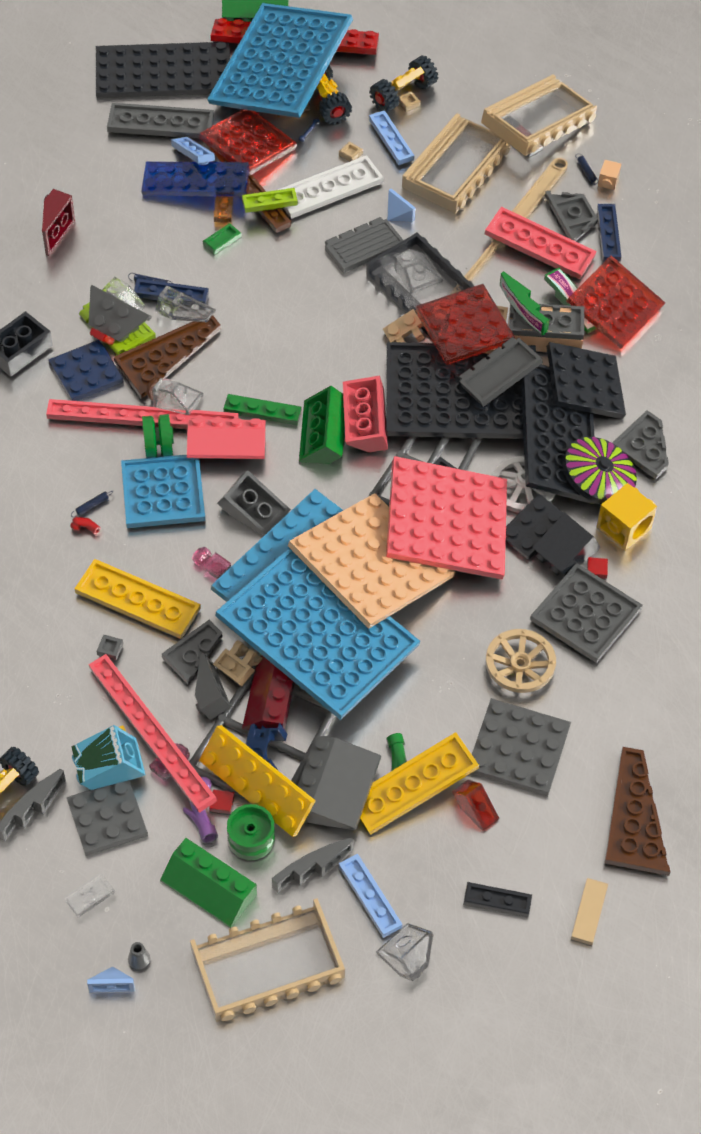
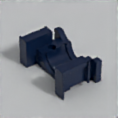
(259, 739)

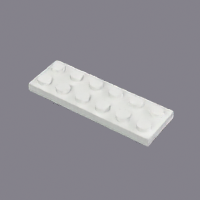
(333, 185)

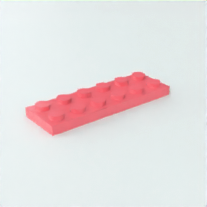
(540, 242)

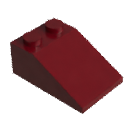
(57, 218)

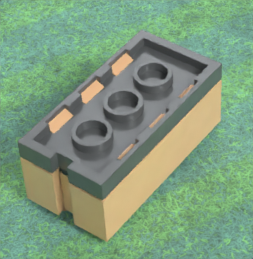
(564, 327)

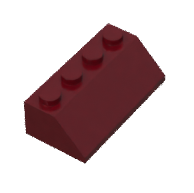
(268, 697)

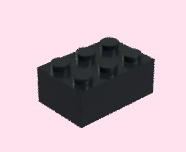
(22, 342)

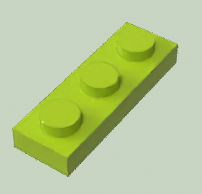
(269, 200)

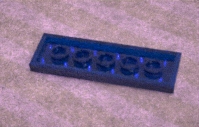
(195, 179)

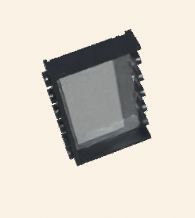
(382, 273)

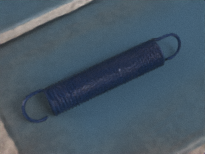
(587, 169)
(138, 276)
(92, 503)

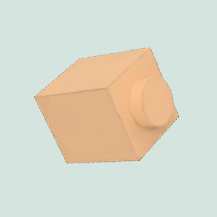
(609, 174)

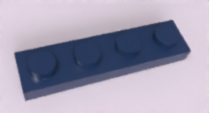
(609, 231)
(151, 290)

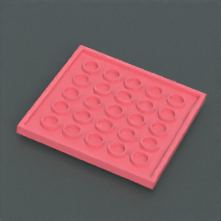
(447, 518)

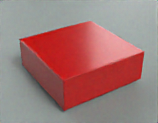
(102, 336)
(598, 566)
(224, 802)

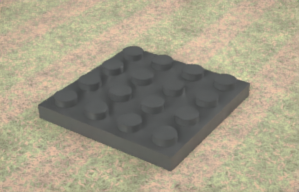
(586, 612)
(519, 746)

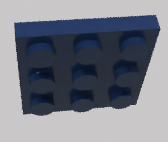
(85, 371)

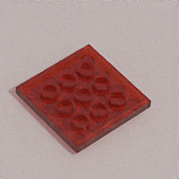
(248, 139)
(616, 302)
(464, 324)

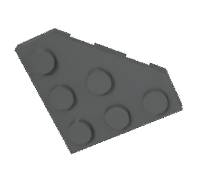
(645, 444)

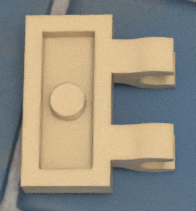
(404, 327)
(233, 666)

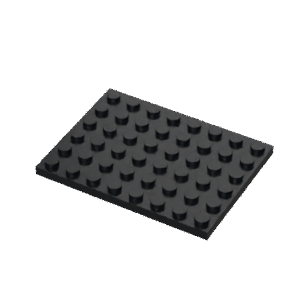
(429, 401)

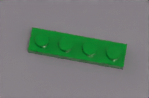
(263, 409)

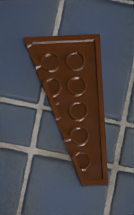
(164, 354)
(635, 825)

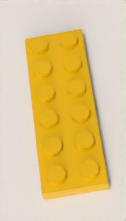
(137, 598)
(257, 780)
(416, 782)

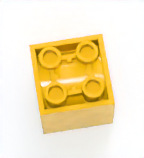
(626, 516)

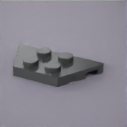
(572, 213)
(114, 315)

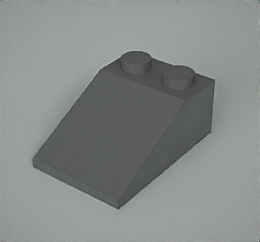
(253, 504)

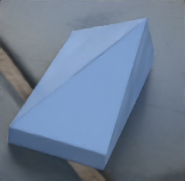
(399, 208)
(111, 981)

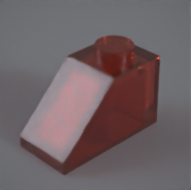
(476, 804)

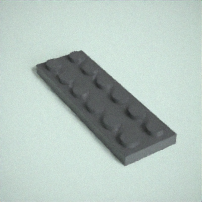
(158, 120)

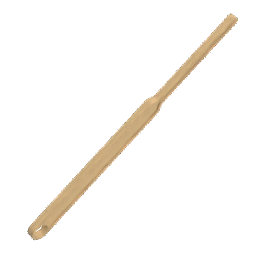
(524, 208)

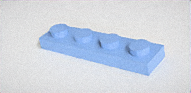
(391, 137)
(193, 150)
(370, 895)

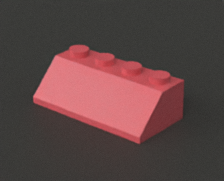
(365, 414)
(226, 438)

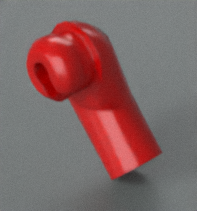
(85, 522)

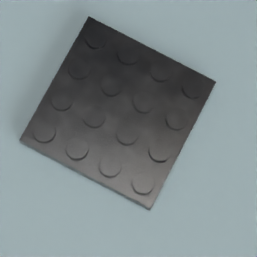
(585, 380)

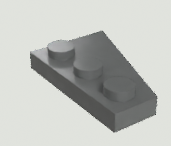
(186, 653)

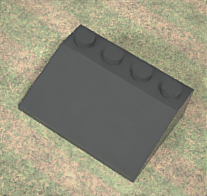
(339, 781)

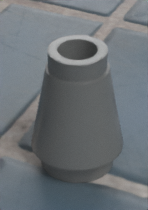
(138, 956)

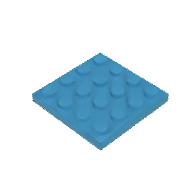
(162, 491)

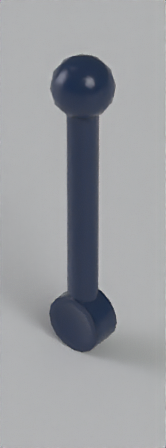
(316, 122)

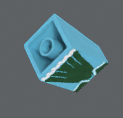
(107, 758)

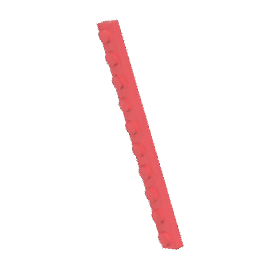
(123, 413)
(153, 733)

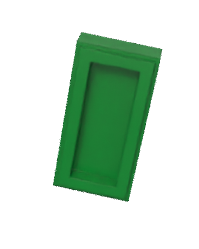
(222, 238)

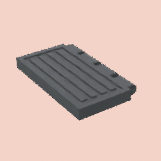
(362, 246)
(500, 371)

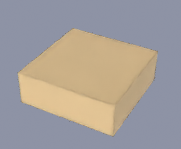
(409, 101)
(350, 152)

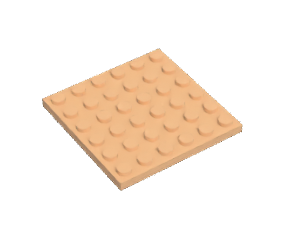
(352, 562)

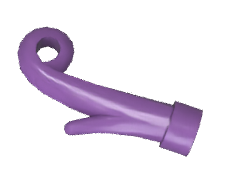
(206, 830)

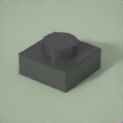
(110, 646)

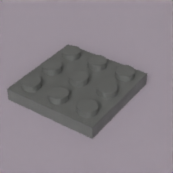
(107, 817)

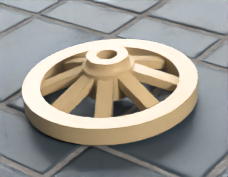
(520, 658)

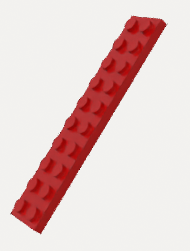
(353, 41)

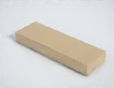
(589, 911)

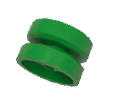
(158, 436)
(250, 832)

